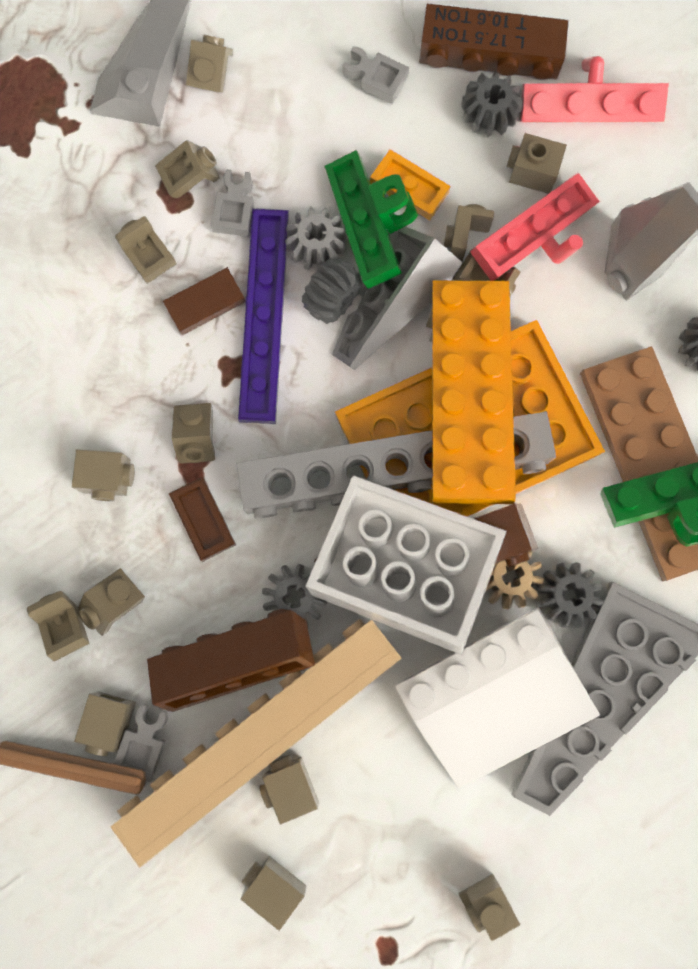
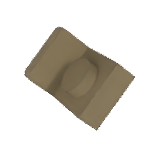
(186, 168)

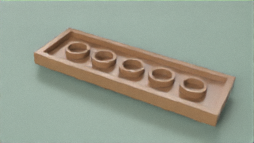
(644, 439)

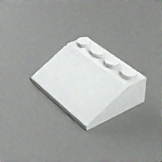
(406, 564)
(497, 698)

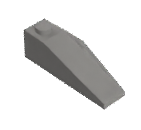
(141, 70)
(650, 238)
(398, 300)

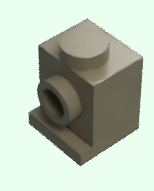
(489, 908)

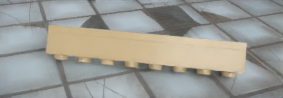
(255, 743)

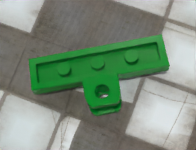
(370, 215)
(655, 495)

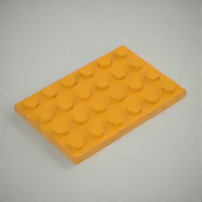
(536, 387)

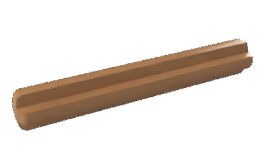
(72, 767)

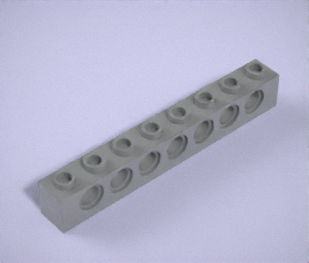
(255, 477)

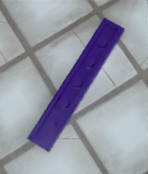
(263, 317)

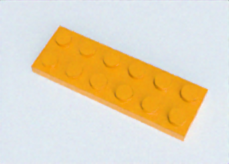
(472, 393)

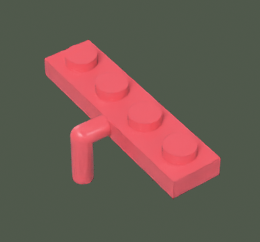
(594, 100)
(537, 228)

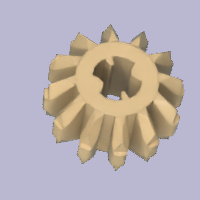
(521, 587)

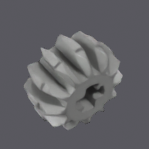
(315, 227)

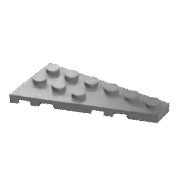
(626, 668)

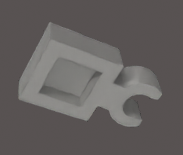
(379, 77)
(233, 209)
(141, 748)

